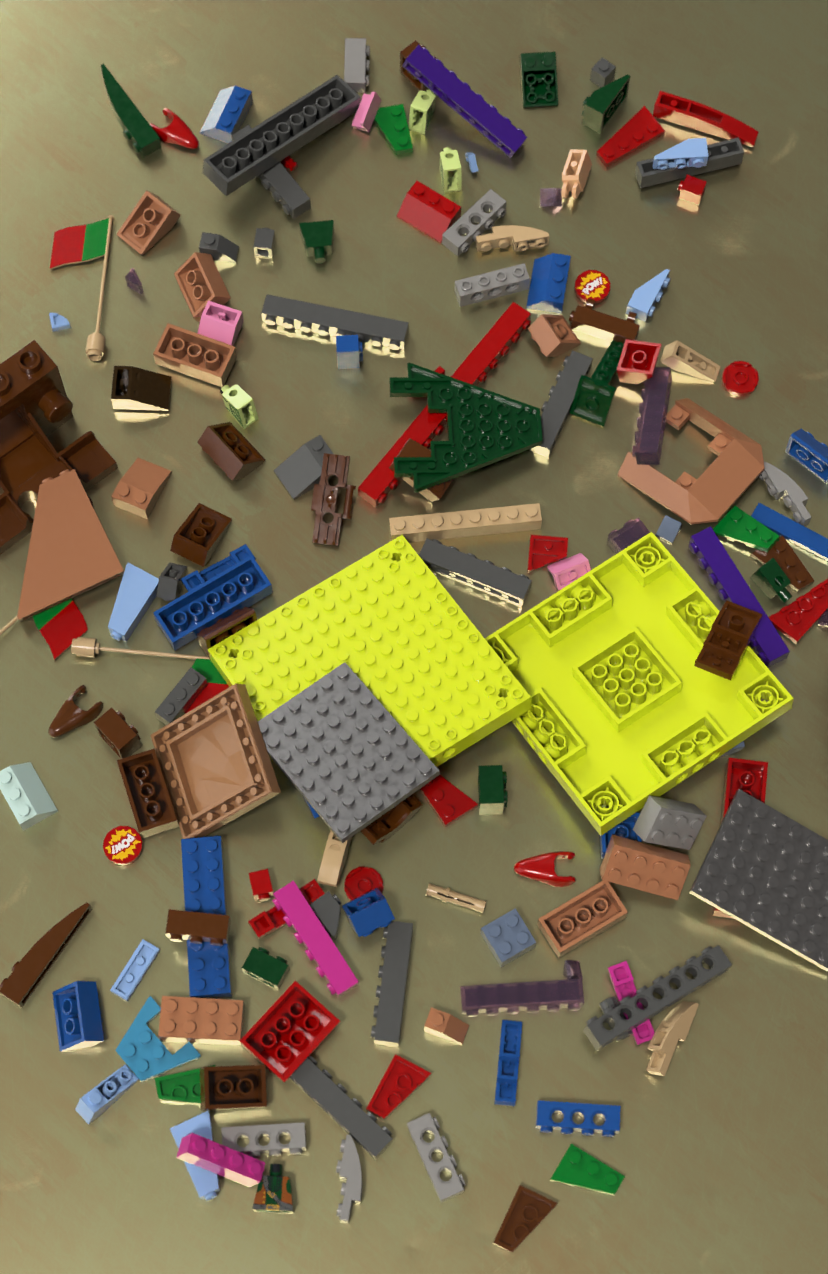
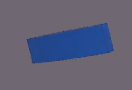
(508, 1063)

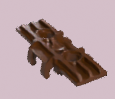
(325, 499)

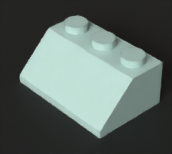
(26, 794)

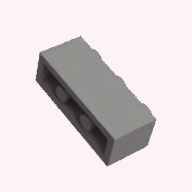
(356, 64)

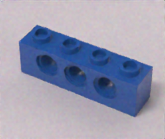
(609, 1113)

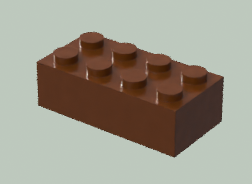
(147, 793)

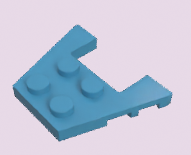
(145, 1052)

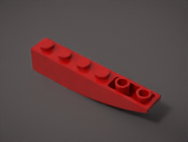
(702, 118)

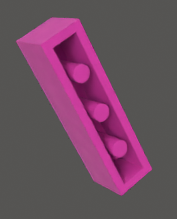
(220, 1160)

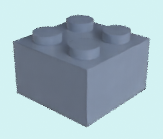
(508, 937)

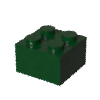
(491, 790)

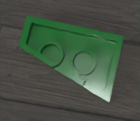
(394, 126)
(745, 529)
(180, 1086)
(585, 1171)

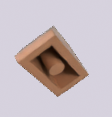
(446, 1026)

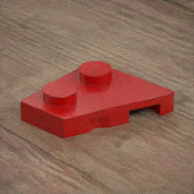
(546, 550)

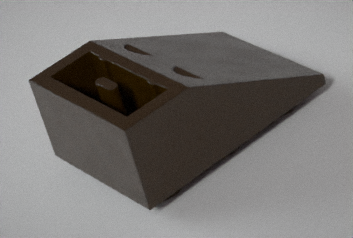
(140, 389)

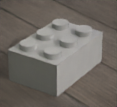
(669, 822)

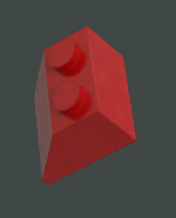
(637, 361)

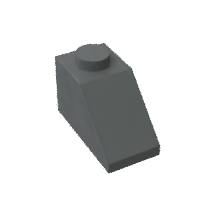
(219, 247)
(170, 581)
(328, 911)

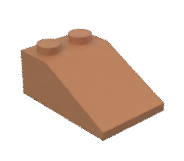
(148, 222)
(140, 488)

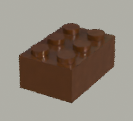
(233, 1087)

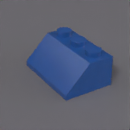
(227, 113)
(549, 283)
(809, 453)
(78, 1015)

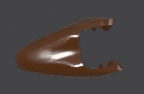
(71, 716)

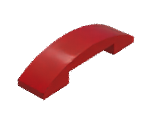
(273, 919)

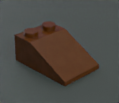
(414, 449)
(200, 534)

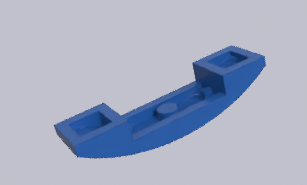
(197, 578)

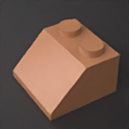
(553, 335)

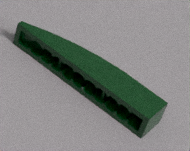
(130, 118)

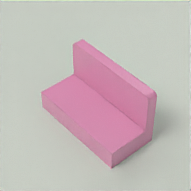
(366, 111)
(569, 570)

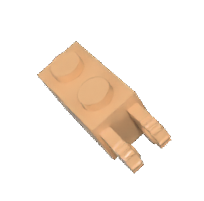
(575, 173)

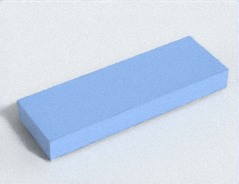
(135, 970)

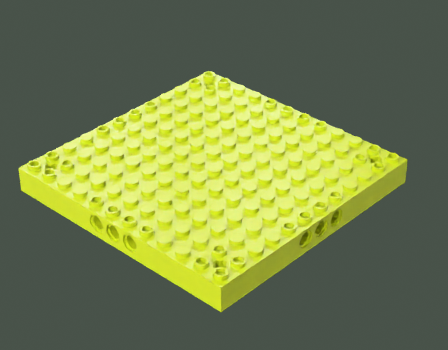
(398, 638)
(619, 687)

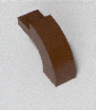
(392, 821)

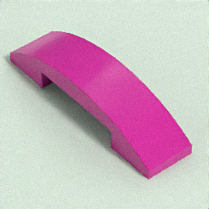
(624, 986)

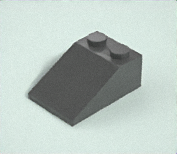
(303, 467)

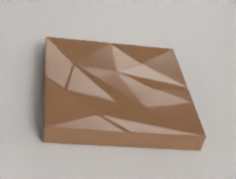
(215, 763)

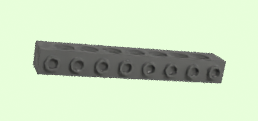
(601, 1037)

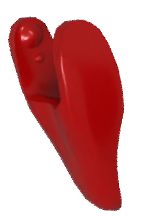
(176, 132)
(543, 868)

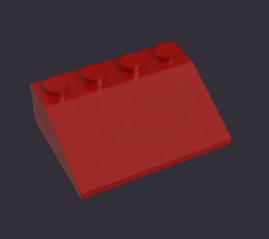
(289, 1031)

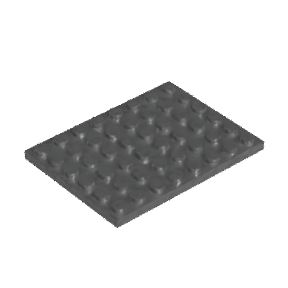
(345, 752)
(769, 877)

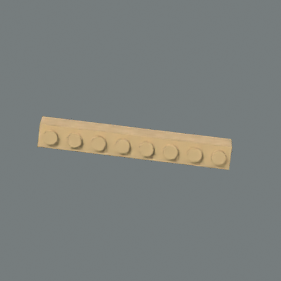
(467, 523)

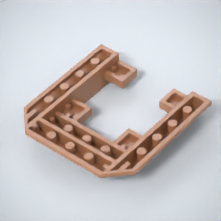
(721, 483)

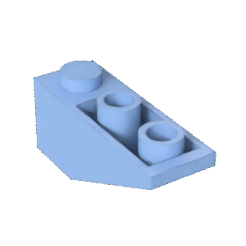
(685, 154)
(647, 295)
(105, 1094)

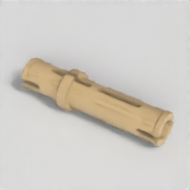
(447, 894)

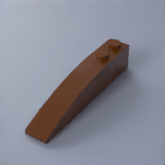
(40, 958)

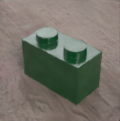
(265, 967)

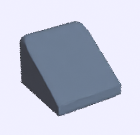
(669, 529)

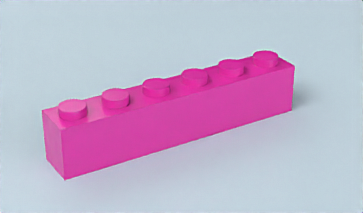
(315, 938)

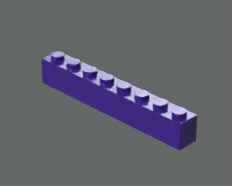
(464, 101)
(733, 588)

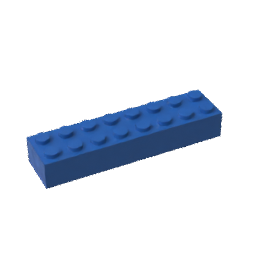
(206, 893)

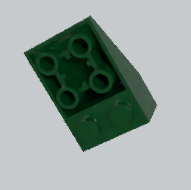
(539, 79)

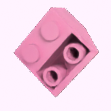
(220, 323)

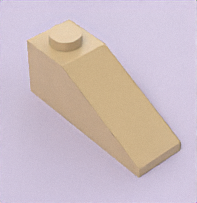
(687, 361)

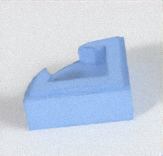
(470, 157)
(58, 322)

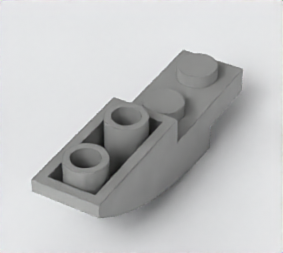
(782, 486)
(351, 1171)

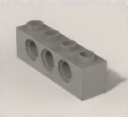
(476, 214)
(492, 285)
(296, 1131)
(444, 1189)

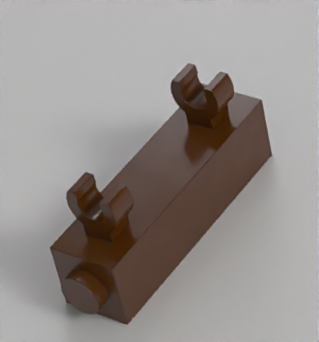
(603, 325)

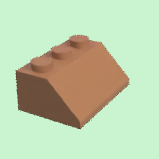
(201, 283)

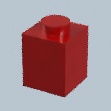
(692, 189)
(261, 885)

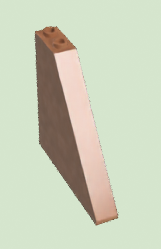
(65, 548)

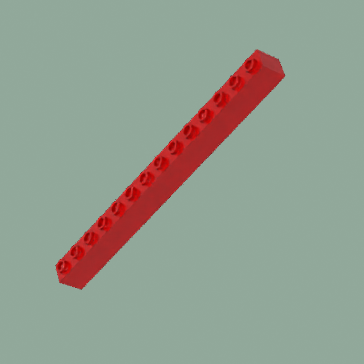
(428, 425)

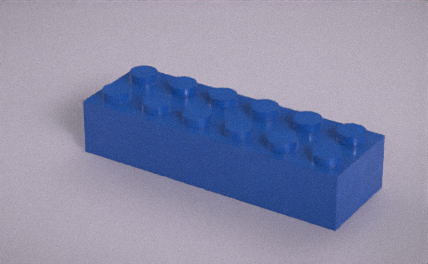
(213, 600)

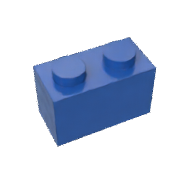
(348, 351)

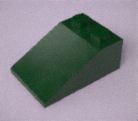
(604, 103)

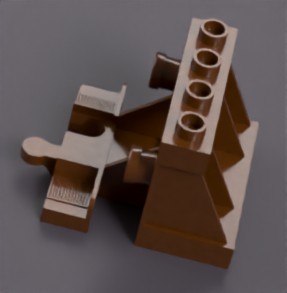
(30, 409)

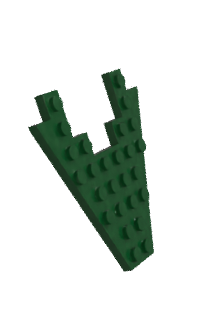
(479, 424)

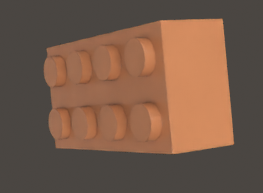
(195, 355)
(645, 867)
(582, 918)
(201, 1020)

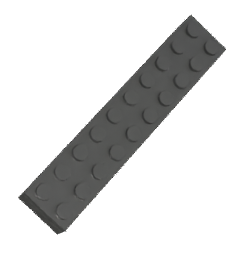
(281, 135)

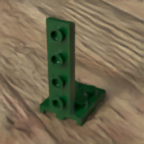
(595, 394)

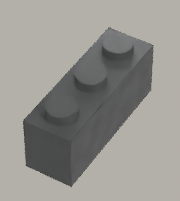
(181, 697)

